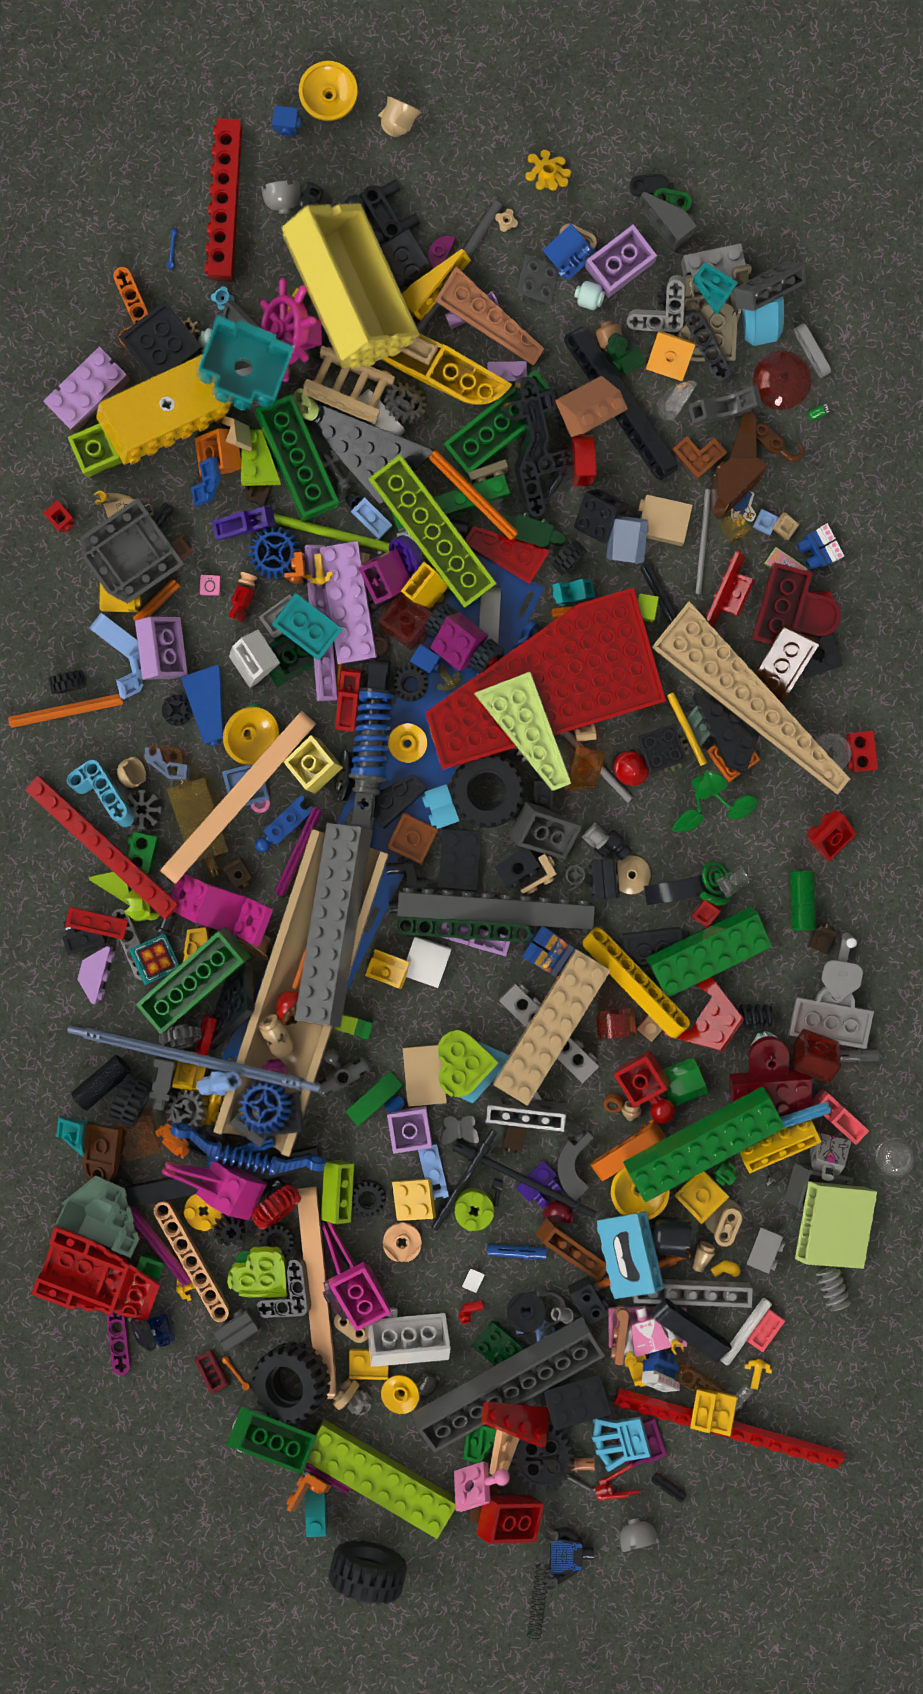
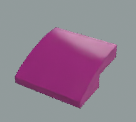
(655, 1443)

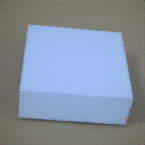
(765, 522)

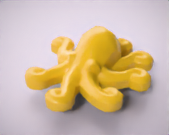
(548, 171)

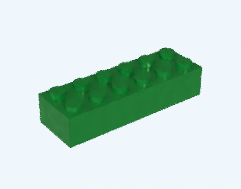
(488, 433)
(297, 458)
(709, 952)
(193, 980)

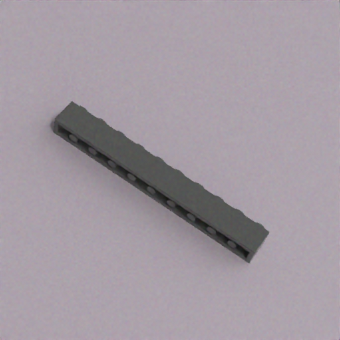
(495, 909)

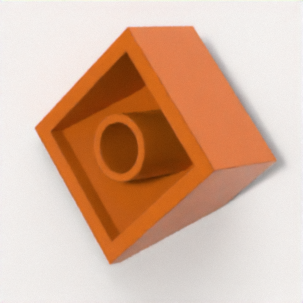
(214, 445)

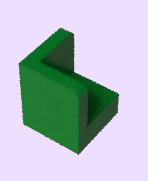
(150, 1265)

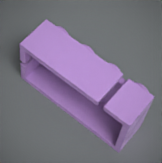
(85, 388)

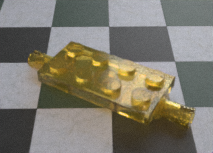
(191, 807)

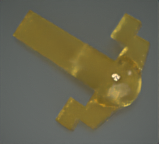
(450, 684)

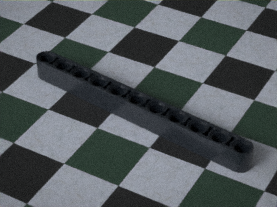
(171, 1188)

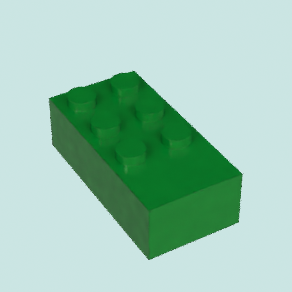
(271, 1440)

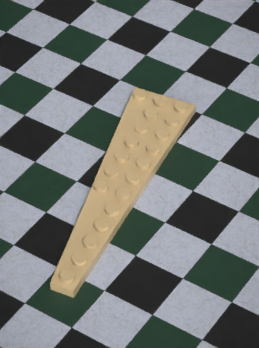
(714, 666)

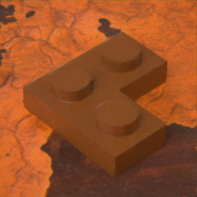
(698, 460)

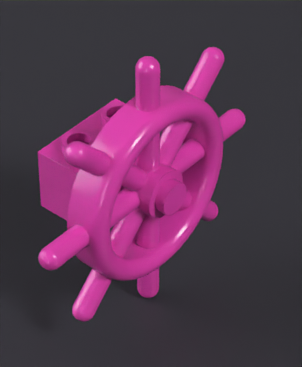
(293, 326)

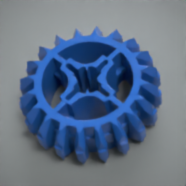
(267, 558)
(263, 1114)

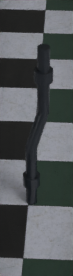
(484, 1148)

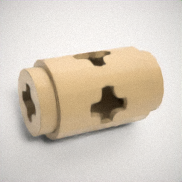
(276, 1035)

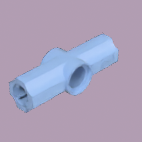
(218, 1083)

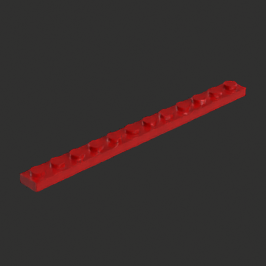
(740, 1432)

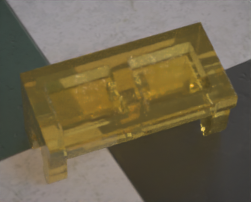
(732, 530)

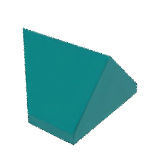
(73, 1132)

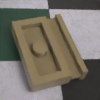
(488, 472)

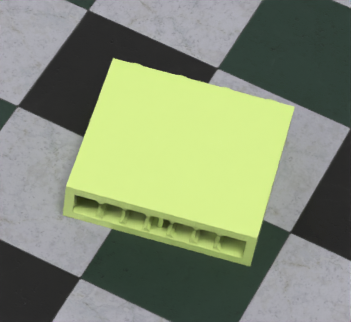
(836, 1225)

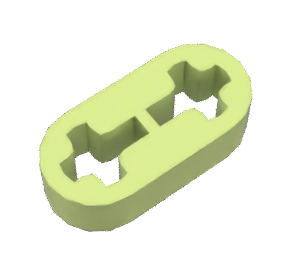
(306, 405)

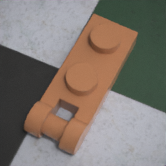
(619, 1333)

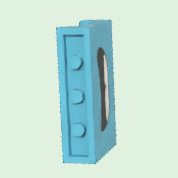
(630, 1255)

